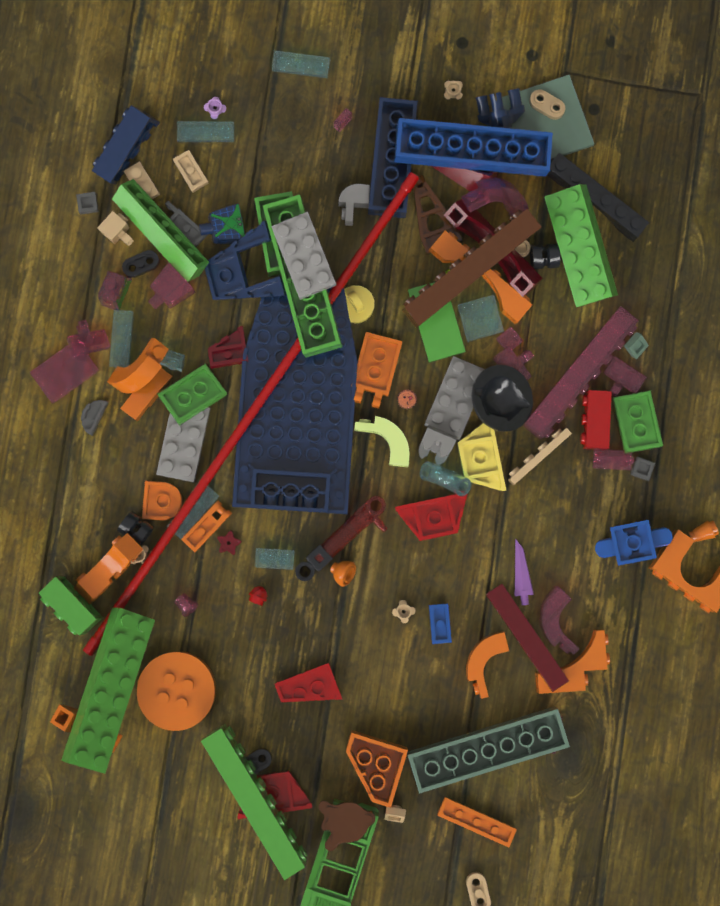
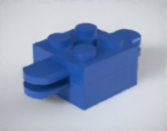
(633, 542)

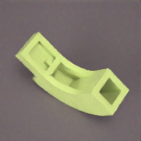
(392, 434)

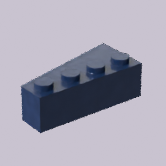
(124, 144)

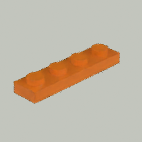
(476, 821)

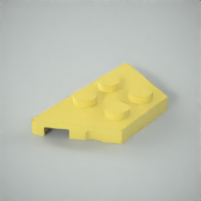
(481, 458)

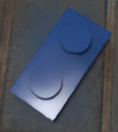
(440, 623)

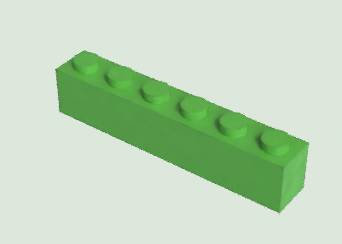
(160, 230)

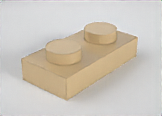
(190, 171)
(139, 174)

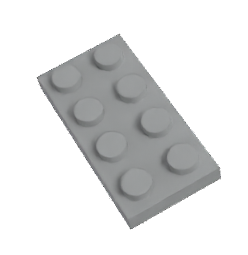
(303, 255)
(183, 447)

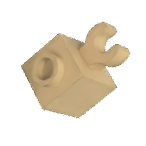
(115, 228)

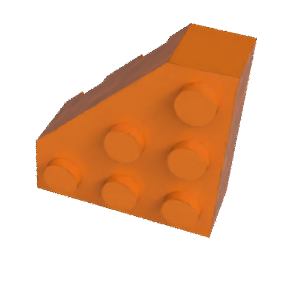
(377, 765)

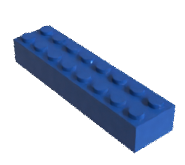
(473, 147)

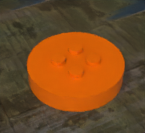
(176, 690)

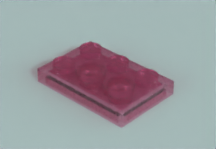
(63, 373)

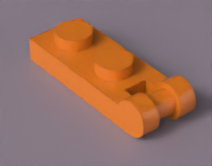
(206, 527)

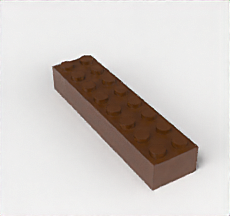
(475, 264)

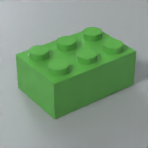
(70, 606)

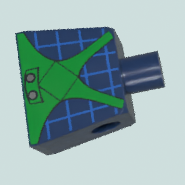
(224, 225)

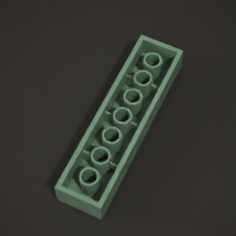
(488, 749)

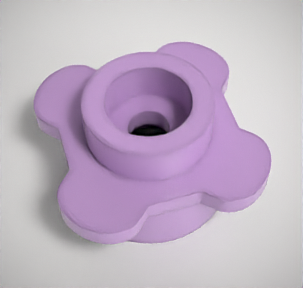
(215, 101)

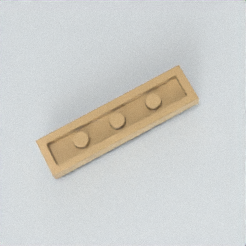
(544, 449)

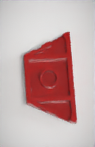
(434, 516)
(285, 791)

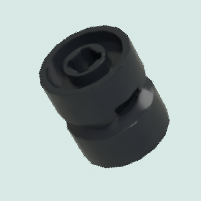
(551, 259)
(130, 524)

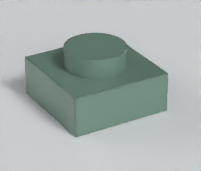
(636, 345)

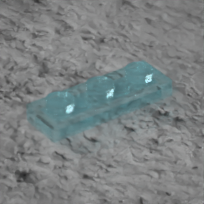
(301, 64)
(205, 131)
(202, 505)

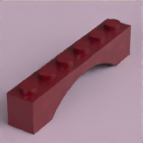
(516, 268)

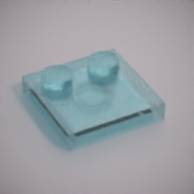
(480, 318)

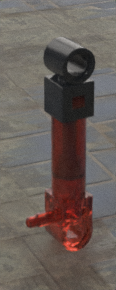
(342, 537)

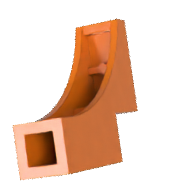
(592, 658)

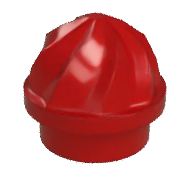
(258, 595)

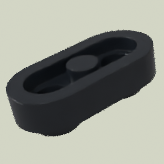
(140, 262)
(260, 765)

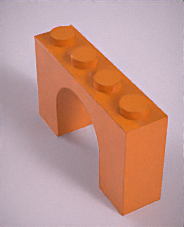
(669, 567)

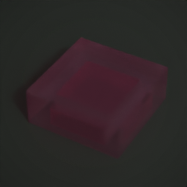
(342, 120)
(509, 338)

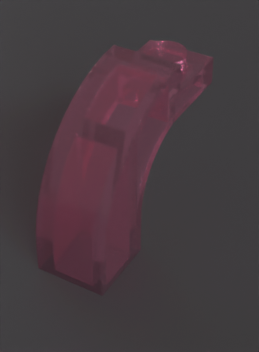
(495, 190)
(549, 619)

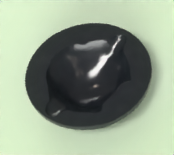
(502, 398)

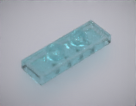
(121, 338)

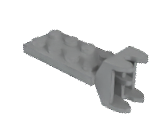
(449, 410)

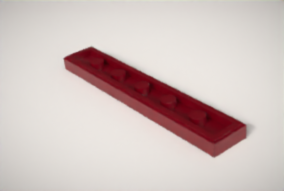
(527, 638)

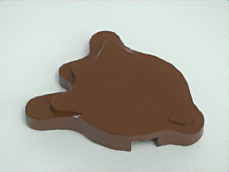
(345, 822)

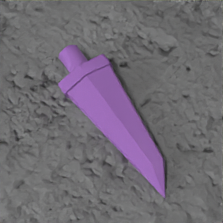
(522, 578)

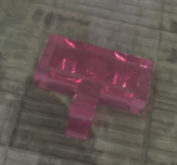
(87, 341)
(508, 358)
(624, 376)

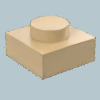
(395, 814)

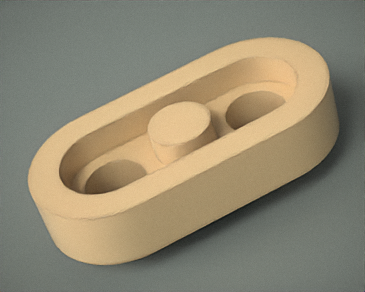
(546, 105)
(479, 890)

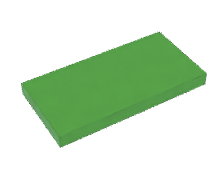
(440, 332)

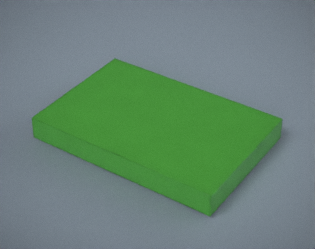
(192, 394)
(637, 422)

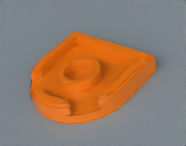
(161, 501)

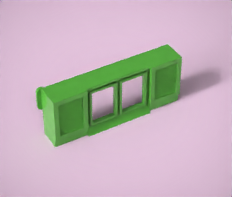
(320, 896)

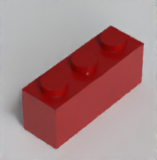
(596, 419)

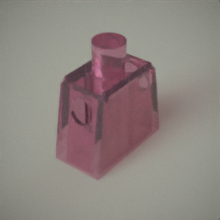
(170, 288)

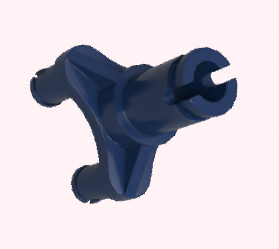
(499, 116)

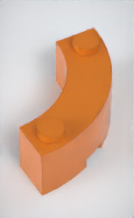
(111, 566)

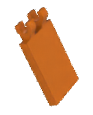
(376, 367)

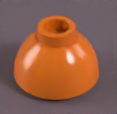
(343, 572)

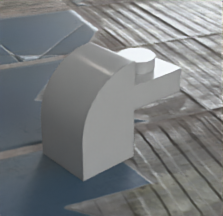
(353, 196)

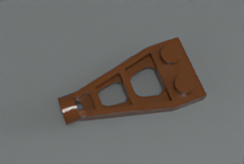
(427, 237)

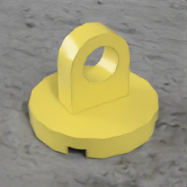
(359, 303)

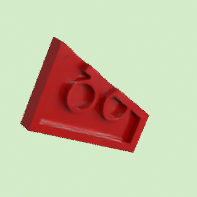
(309, 686)

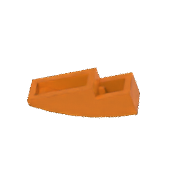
(143, 398)

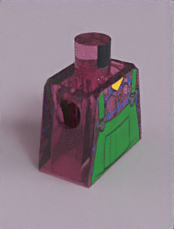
(114, 290)

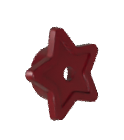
(230, 548)

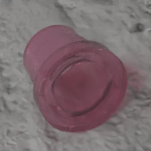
(186, 604)

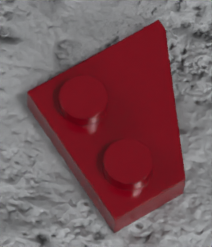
(228, 350)

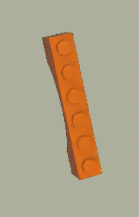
(510, 302)

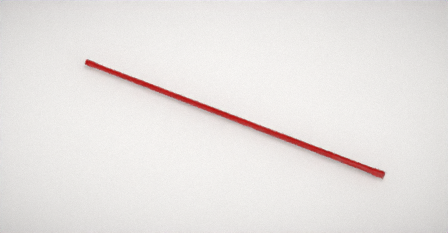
(404, 190)

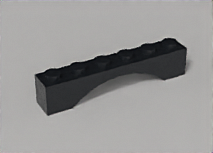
(618, 213)

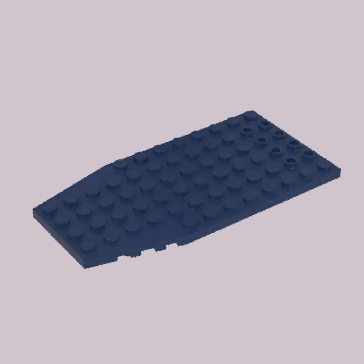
(303, 434)

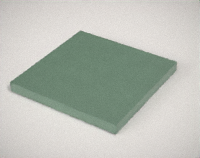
(570, 131)

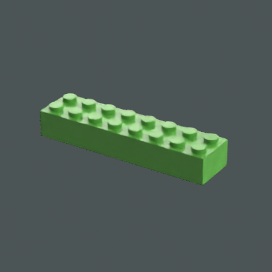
(313, 314)
(108, 690)
(254, 801)

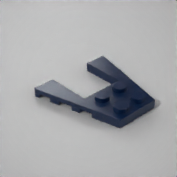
(227, 273)

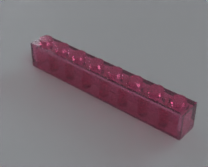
(580, 373)

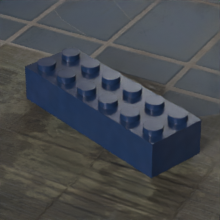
(387, 174)

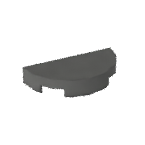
(92, 415)

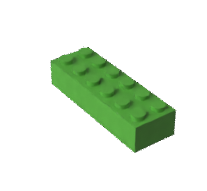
(581, 245)

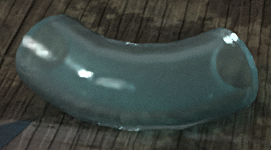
(445, 478)

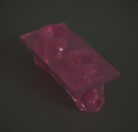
(612, 459)

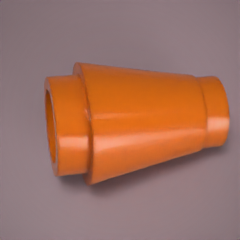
(704, 531)

